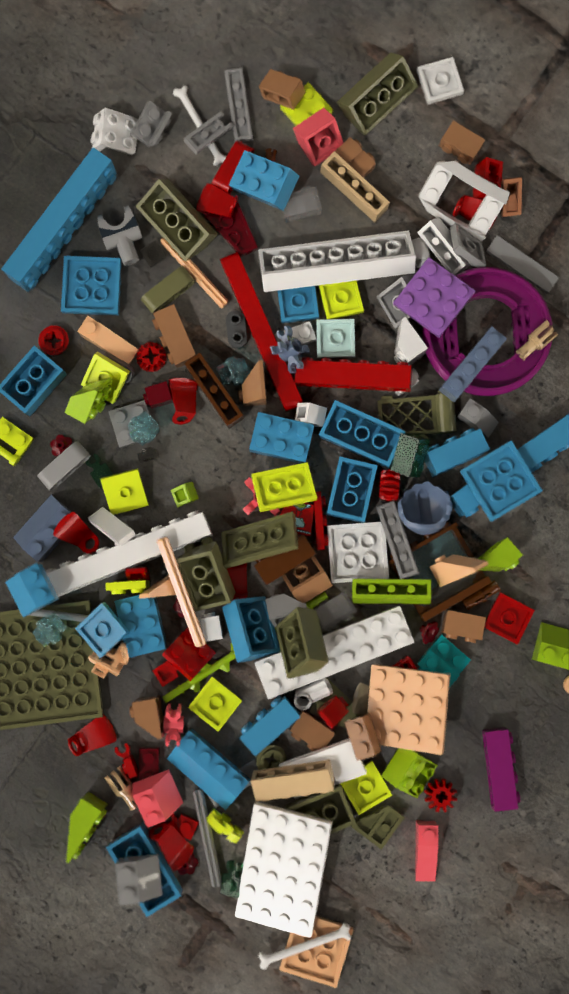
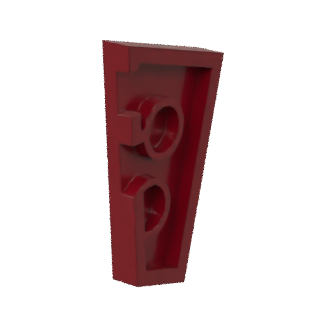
(234, 230)

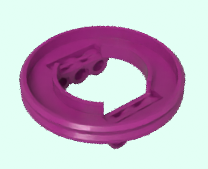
(527, 314)

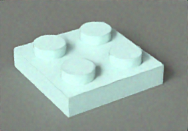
(335, 338)

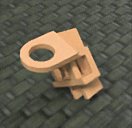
(119, 659)

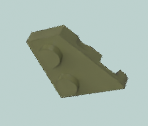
(379, 825)

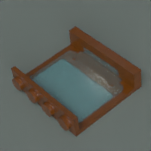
(446, 543)

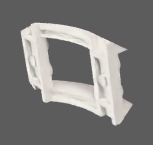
(488, 209)

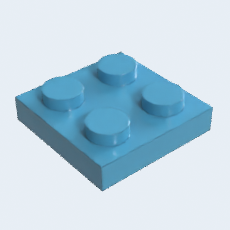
(298, 304)
(102, 630)

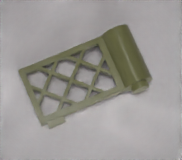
(442, 413)

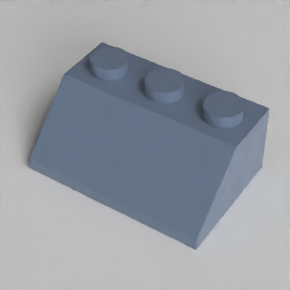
(37, 533)

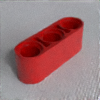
(229, 166)

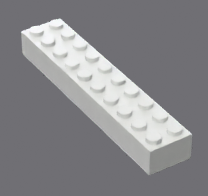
(135, 552)

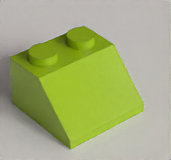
(501, 556)
(552, 646)

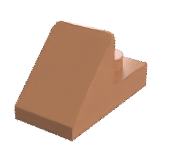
(514, 201)

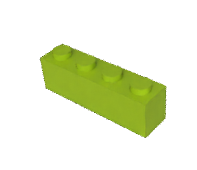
(391, 591)

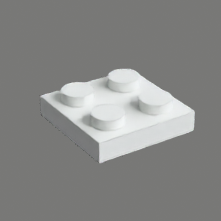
(440, 80)

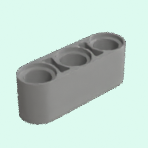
(63, 465)

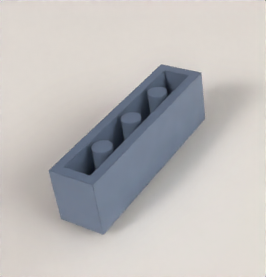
(472, 364)

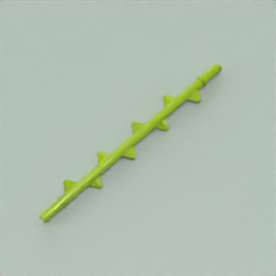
(223, 663)

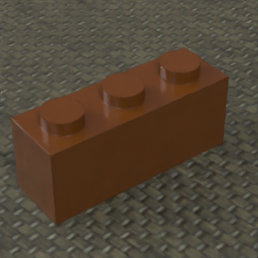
(277, 565)

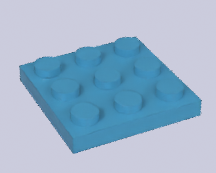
(91, 285)
(501, 481)

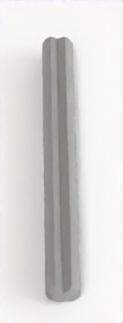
(207, 837)

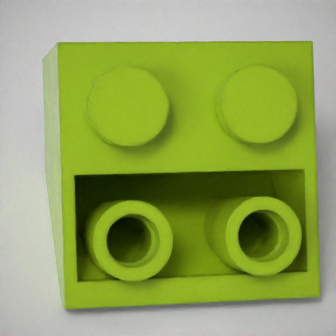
(89, 400)
(409, 771)

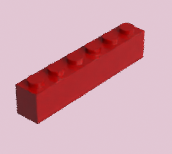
(354, 375)

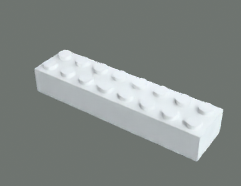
(337, 261)
(344, 648)

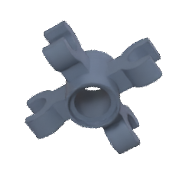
(290, 349)

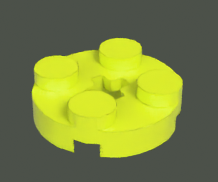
(222, 824)

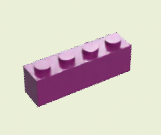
(500, 769)

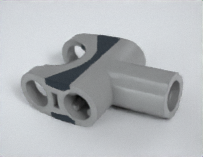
(122, 236)

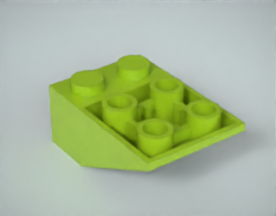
(82, 820)

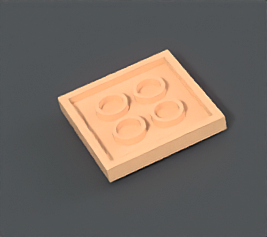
(319, 963)

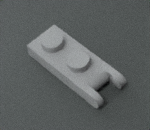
(207, 133)

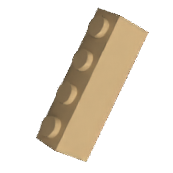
(354, 186)
(293, 780)

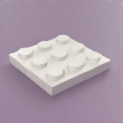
(357, 552)

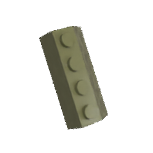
(378, 93)
(176, 219)

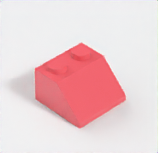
(318, 136)
(157, 797)

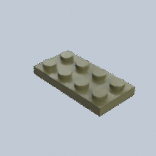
(259, 540)

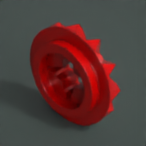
(47, 334)
(145, 363)

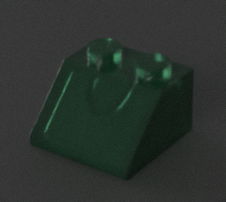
(410, 454)

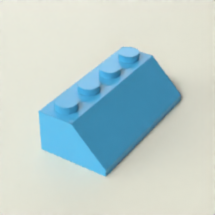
(208, 769)

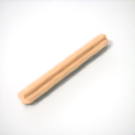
(198, 276)

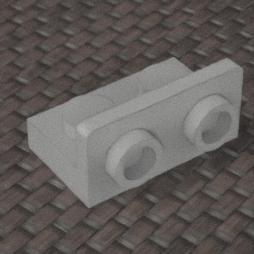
(151, 124)

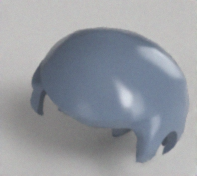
(425, 508)

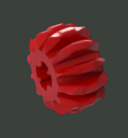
(389, 485)
(443, 801)

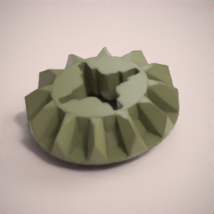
(276, 752)

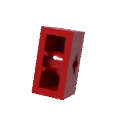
(490, 170)

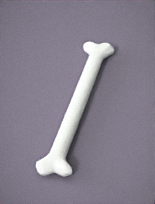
(182, 94)
(343, 932)

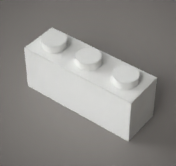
(439, 241)

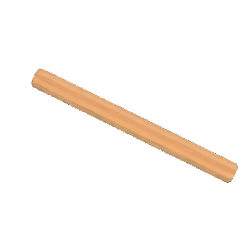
(181, 591)

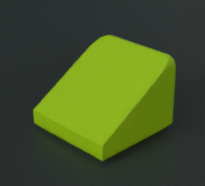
(184, 494)

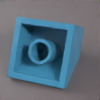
(32, 589)

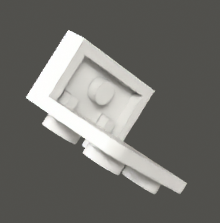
(114, 131)

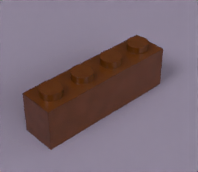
(214, 390)

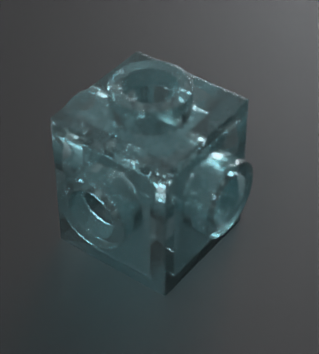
(233, 371)
(143, 428)
(49, 630)

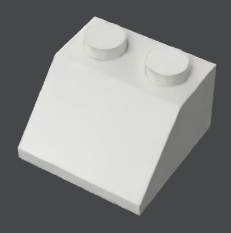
(408, 344)

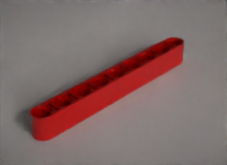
(260, 330)

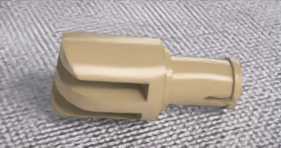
(537, 340)
(125, 790)

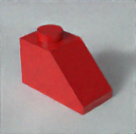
(333, 710)

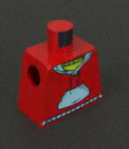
(304, 517)

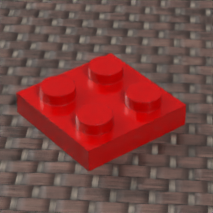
(508, 618)
(186, 656)

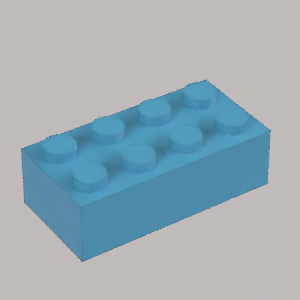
(361, 434)
(137, 843)

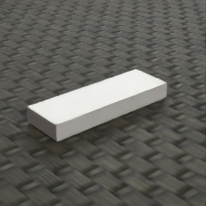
(111, 526)

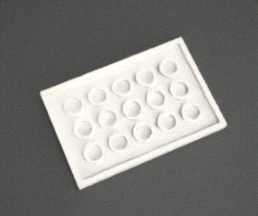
(283, 869)

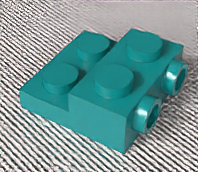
(444, 658)

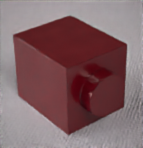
(157, 395)

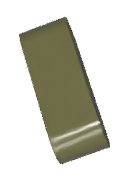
(168, 290)

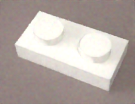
(302, 332)

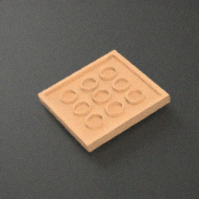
(409, 707)

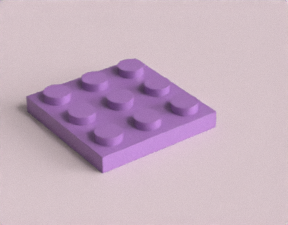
(434, 297)

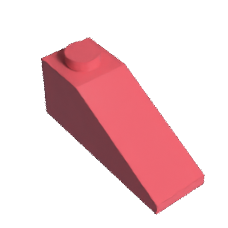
(426, 850)

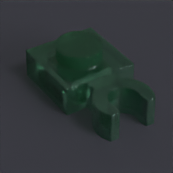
(99, 470)
(231, 880)

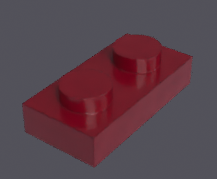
(148, 762)

